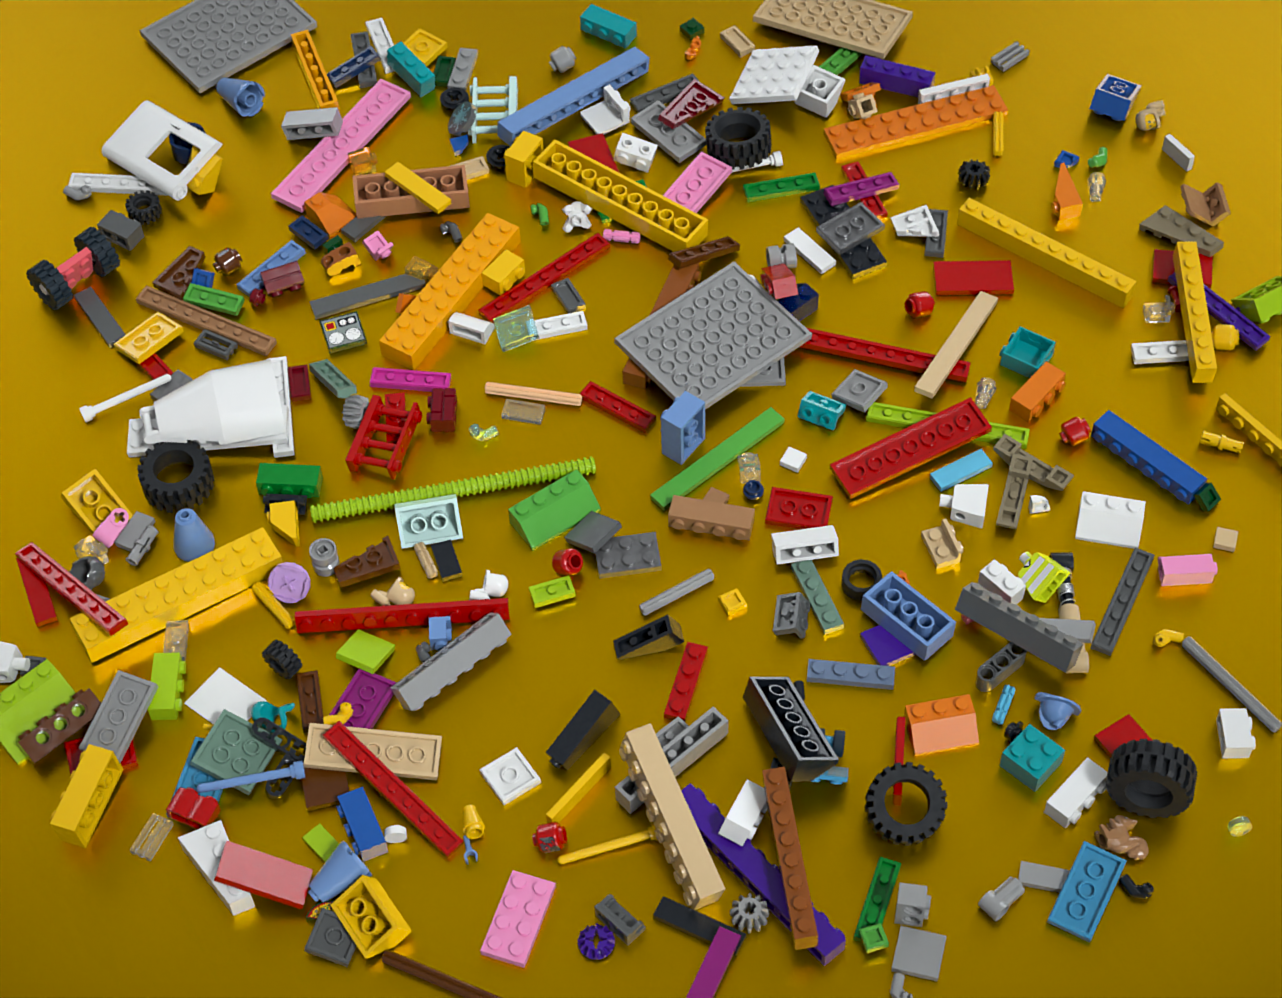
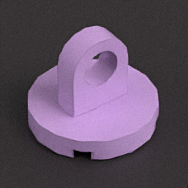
(289, 582)

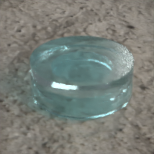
(1239, 826)

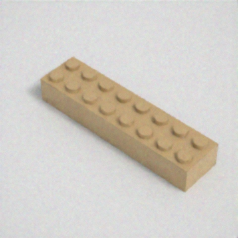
(671, 817)

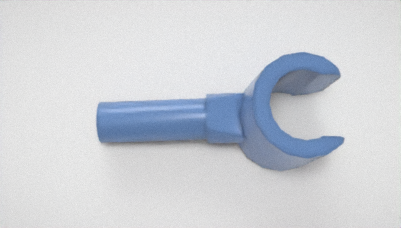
(469, 851)

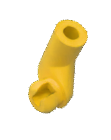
(1166, 636)
(343, 715)

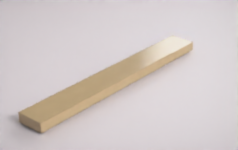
(956, 345)

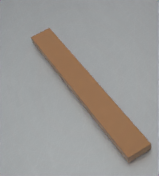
(206, 320)

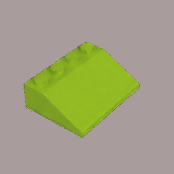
(28, 702)

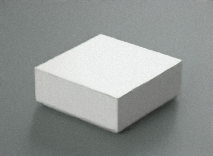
(793, 459)

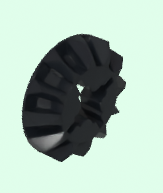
(452, 94)
(495, 152)

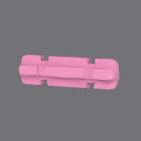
(621, 236)

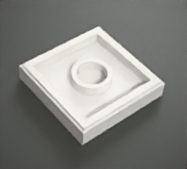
(510, 776)

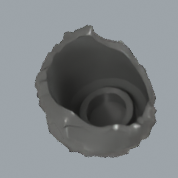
(88, 571)

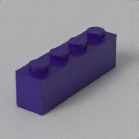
(895, 76)

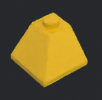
(206, 178)

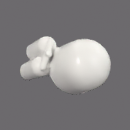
(493, 585)

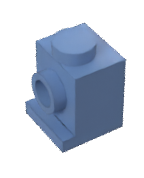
(439, 632)

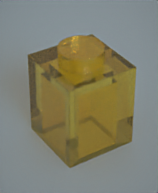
(362, 161)

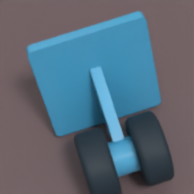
(835, 775)

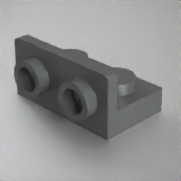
(791, 614)

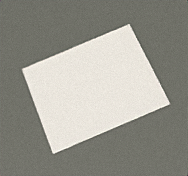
(222, 693)

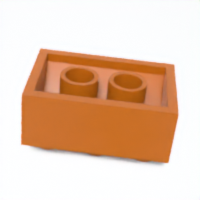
(941, 725)

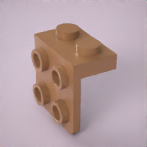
(1207, 206)

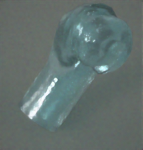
(481, 434)

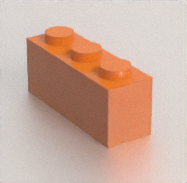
(1037, 392)

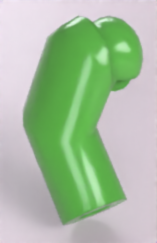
(1100, 159)
(542, 211)

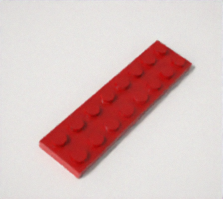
(910, 448)

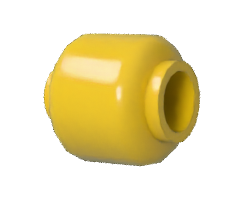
(1225, 337)

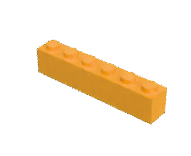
(313, 70)

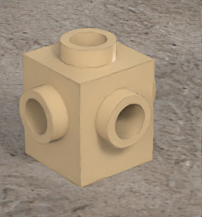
(862, 106)

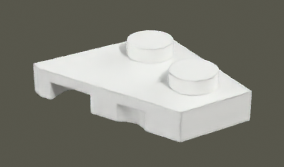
(915, 223)

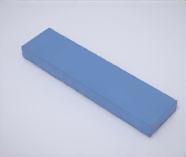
(287, 254)

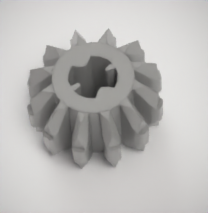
(354, 410)
(750, 905)

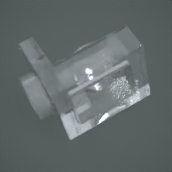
(1158, 311)

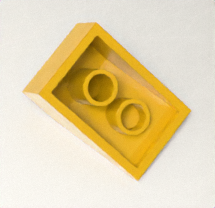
(93, 500)

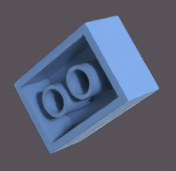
(682, 427)

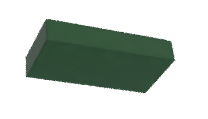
(443, 70)

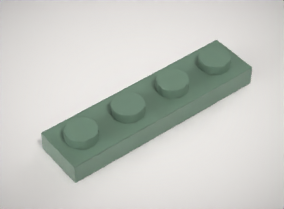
(333, 378)
(818, 596)

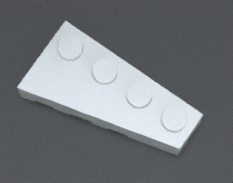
(205, 850)

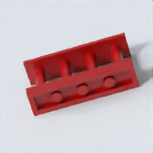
(370, 425)

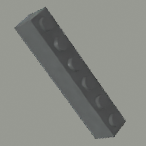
(1019, 626)

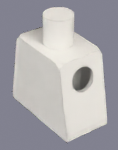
(967, 503)
(11, 662)

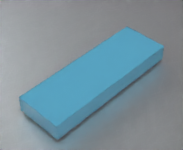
(961, 470)

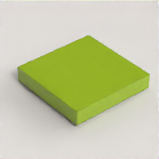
(365, 651)

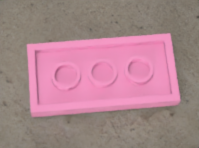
(698, 182)
(518, 918)

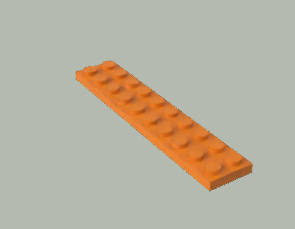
(914, 122)

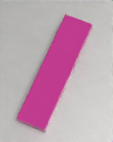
(409, 379)

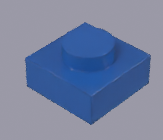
(203, 277)

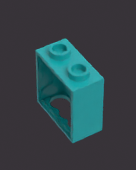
(1026, 352)

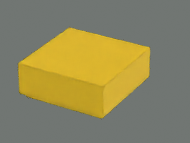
(732, 601)

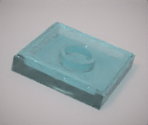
(516, 328)

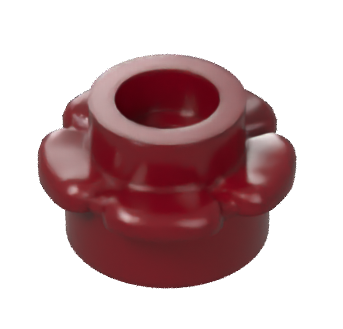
(257, 297)

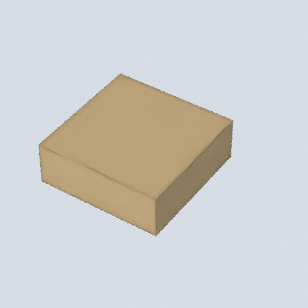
(1225, 539)

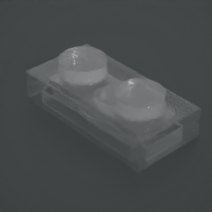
(176, 637)

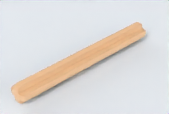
(533, 393)

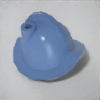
(1055, 710)

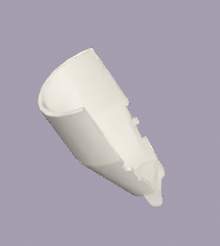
(219, 406)

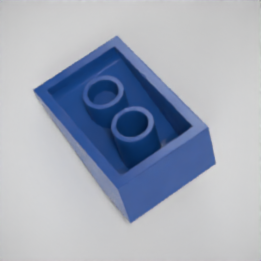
(1114, 97)

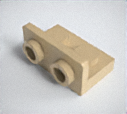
(942, 544)

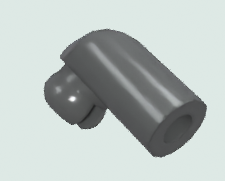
(451, 228)

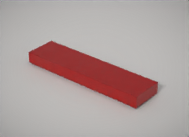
(855, 172)
(617, 407)
(38, 596)
(899, 757)

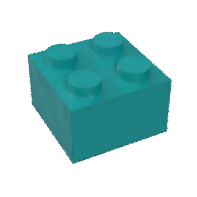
(1032, 757)

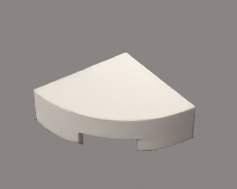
(1038, 504)

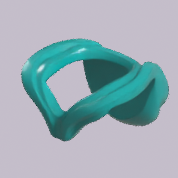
(267, 710)

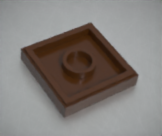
(323, 787)

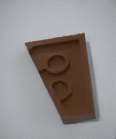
(179, 274)
(372, 563)

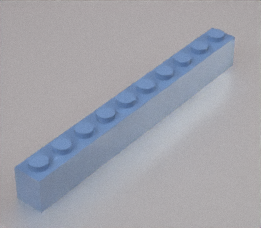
(574, 95)

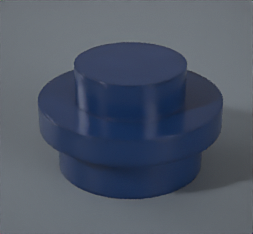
(753, 490)

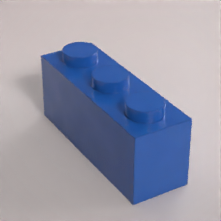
(361, 824)

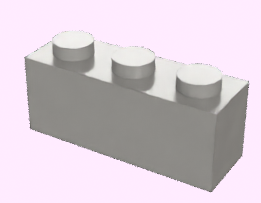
(312, 123)

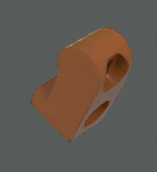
(340, 259)

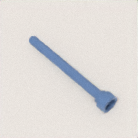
(295, 771)

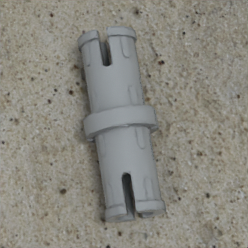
(142, 545)

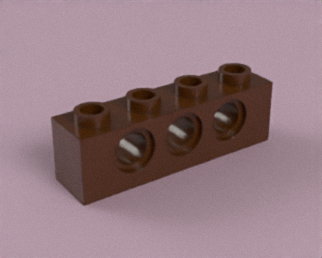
(35, 751)

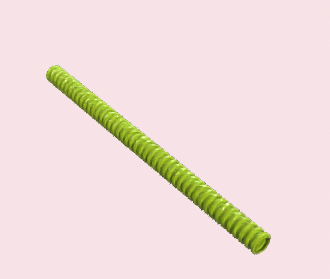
(459, 488)

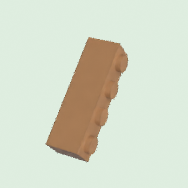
(711, 517)

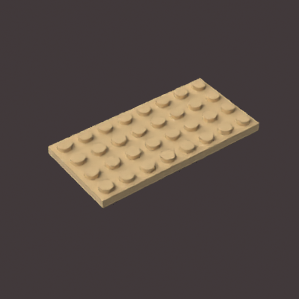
(851, 24)

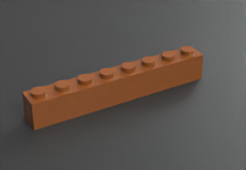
(678, 282)
(790, 858)

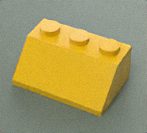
(370, 917)

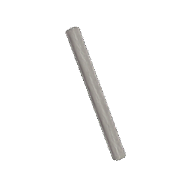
(1232, 684)

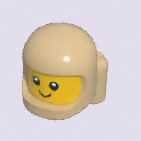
(1149, 118)
(397, 594)

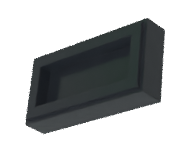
(446, 560)

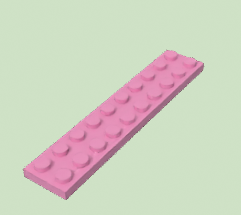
(331, 154)

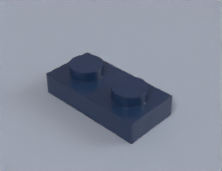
(308, 232)

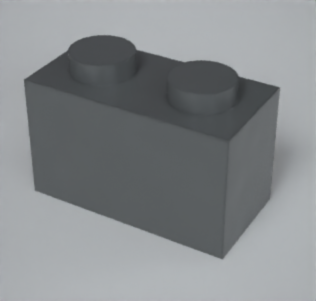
(121, 230)

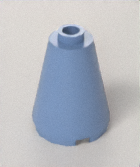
(241, 95)
(191, 536)
(337, 874)

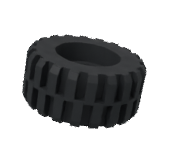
(1151, 778)

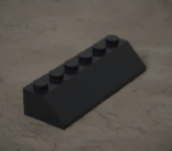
(789, 727)

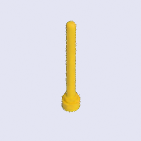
(610, 845)

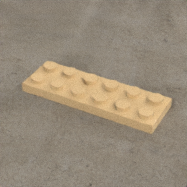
(402, 752)

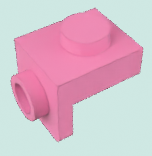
(377, 246)

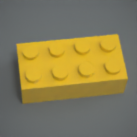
(86, 795)

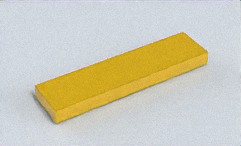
(418, 187)
(579, 789)

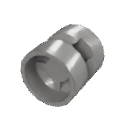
(785, 255)
(324, 557)

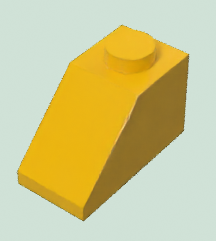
(285, 521)

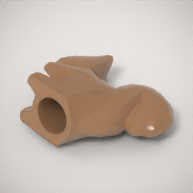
(1118, 840)

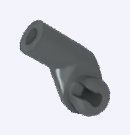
(422, 651)

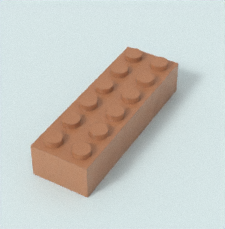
(381, 197)

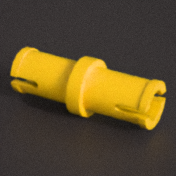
(1221, 442)

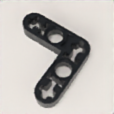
(289, 756)

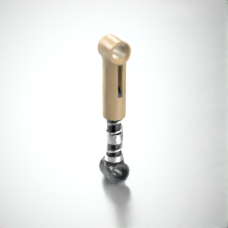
(1067, 608)

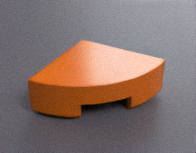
(403, 302)

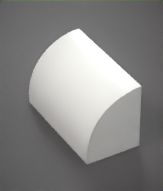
(470, 327)

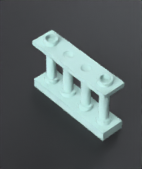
(510, 102)

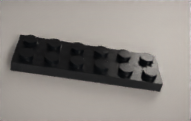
(858, 260)

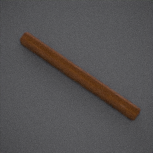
(434, 976)

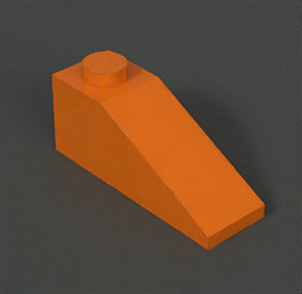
(1066, 200)

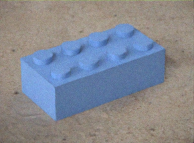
(908, 615)

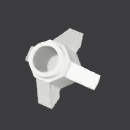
(577, 216)

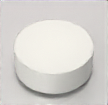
(395, 834)

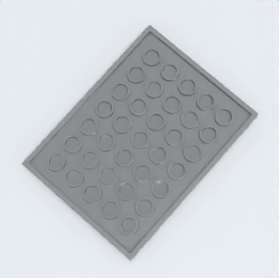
(224, 36)
(713, 337)

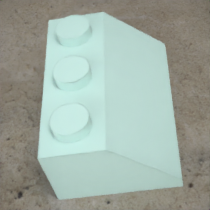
(428, 521)

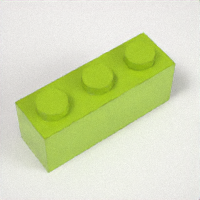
(167, 674)

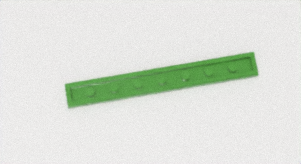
(717, 458)

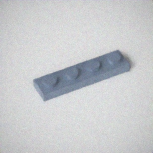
(851, 674)

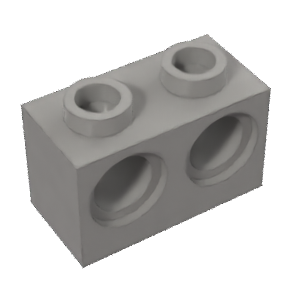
(912, 905)

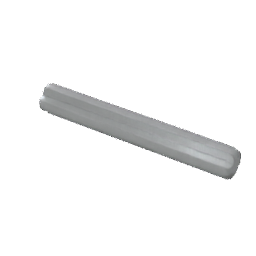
(676, 592)

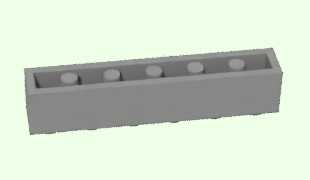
(451, 661)
(680, 753)

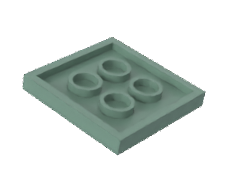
(233, 750)

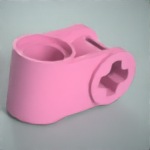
(110, 530)

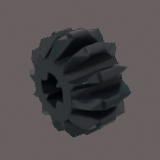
(974, 174)

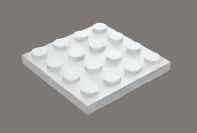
(774, 75)

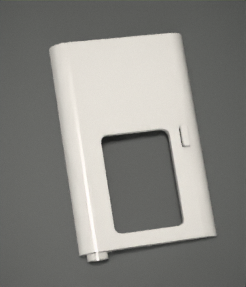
(143, 134)

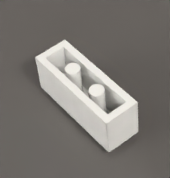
(805, 544)
(1076, 793)
(745, 813)

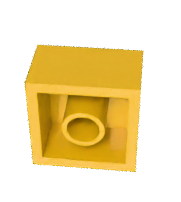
(520, 158)

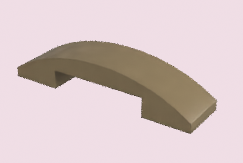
(1040, 472)
(1014, 491)

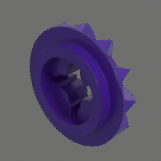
(604, 947)

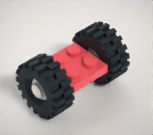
(55, 284)

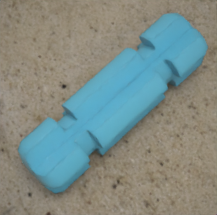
(1003, 704)

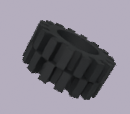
(143, 199)
(282, 659)

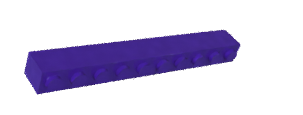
(757, 873)

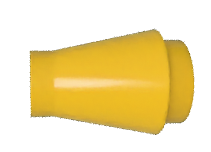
(472, 824)

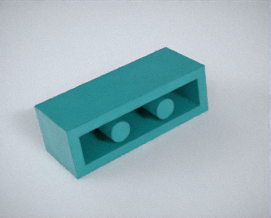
(608, 26)
(410, 69)

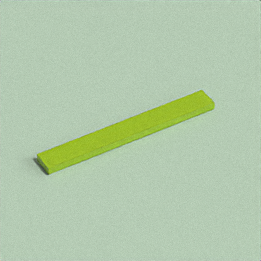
(906, 417)

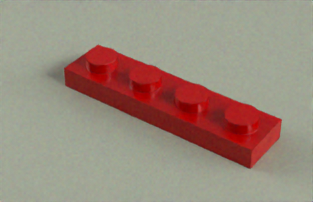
(686, 681)

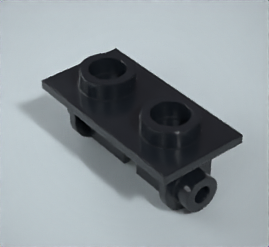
(300, 501)

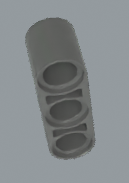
(996, 673)

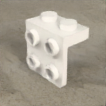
(607, 114)

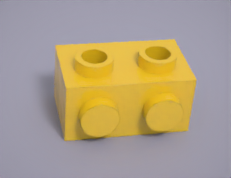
(503, 272)

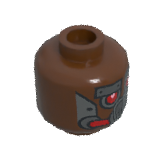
(227, 261)

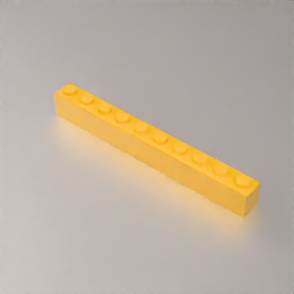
(1046, 253)

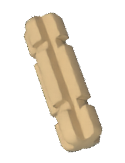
(425, 560)

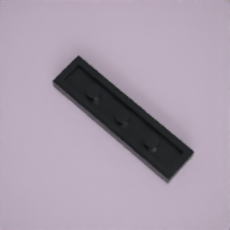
(692, 921)

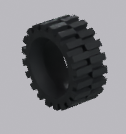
(738, 124)
(182, 493)
(887, 826)

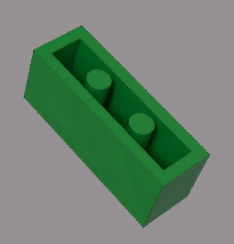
(289, 479)

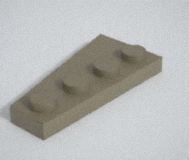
(1179, 229)

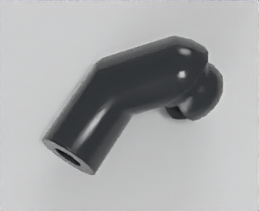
(1138, 891)

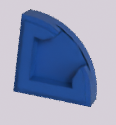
(459, 144)
(1067, 158)

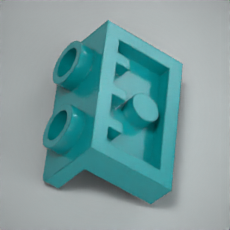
(820, 410)

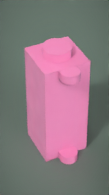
(1186, 569)

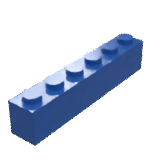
(1148, 456)

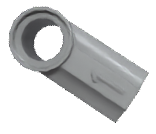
(997, 902)

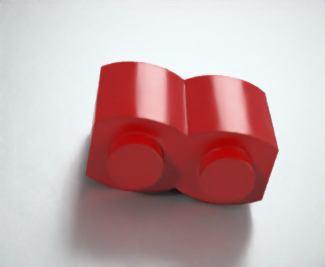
(193, 809)

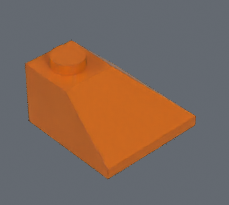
(328, 212)

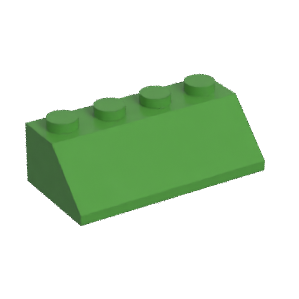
(553, 509)

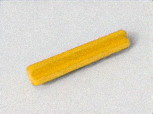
(998, 133)
(273, 605)

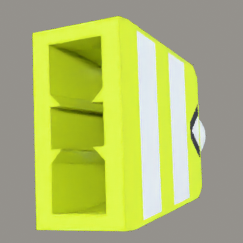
(1041, 575)

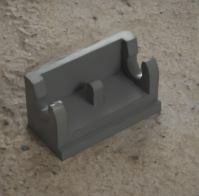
(618, 920)

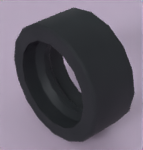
(858, 566)

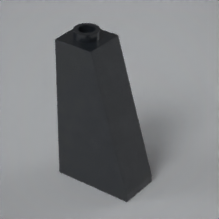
(583, 730)

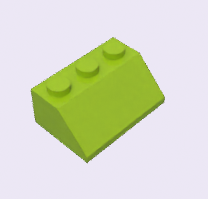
(1261, 301)

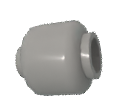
(562, 59)

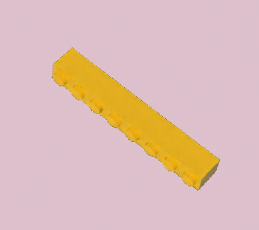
(1194, 312)

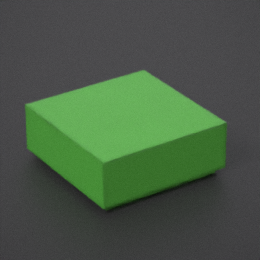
(873, 938)

